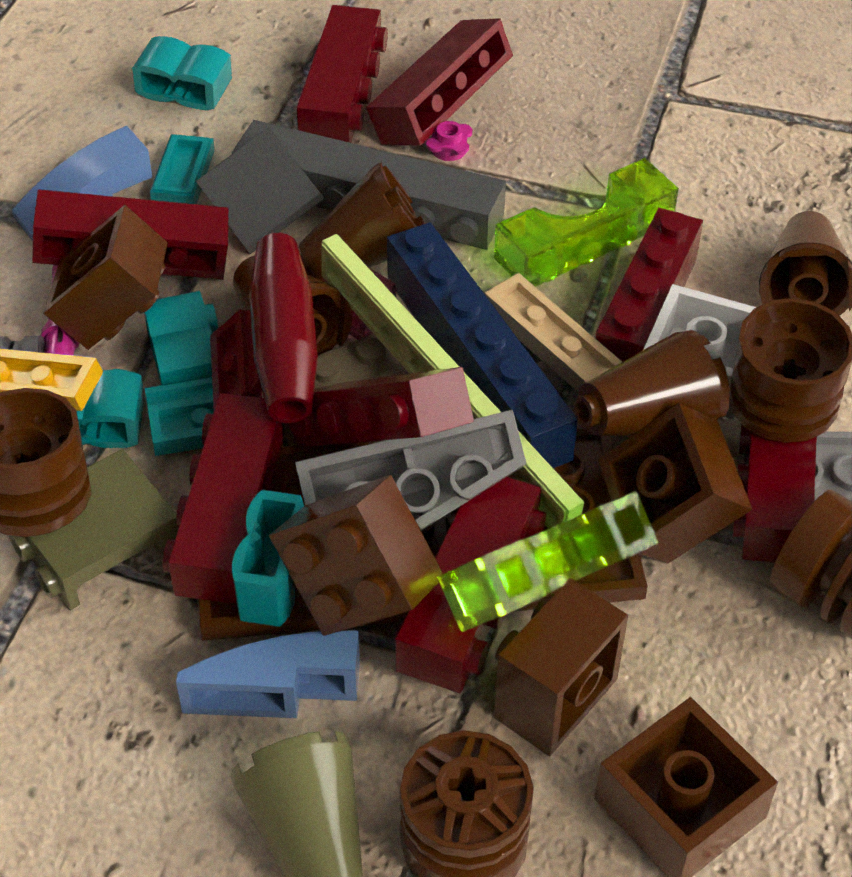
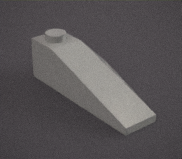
(430, 471)

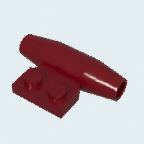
(274, 341)

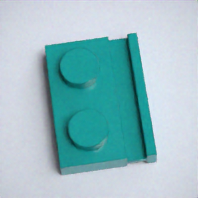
(178, 414)

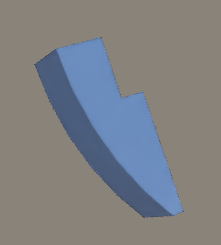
(97, 169)
(273, 675)

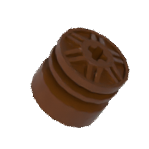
(790, 370)
(40, 463)
(819, 560)
(463, 837)

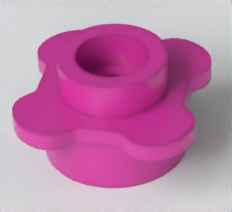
(450, 141)

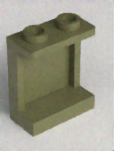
(118, 522)

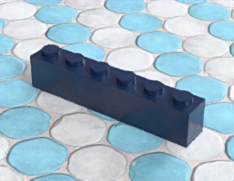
(478, 339)

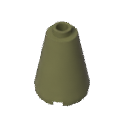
(305, 805)

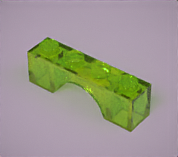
(550, 244)
(546, 561)

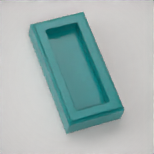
(181, 166)

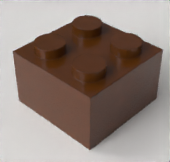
(107, 279)
(681, 479)
(357, 556)
(558, 665)
(684, 790)

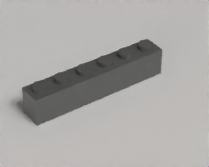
(455, 201)

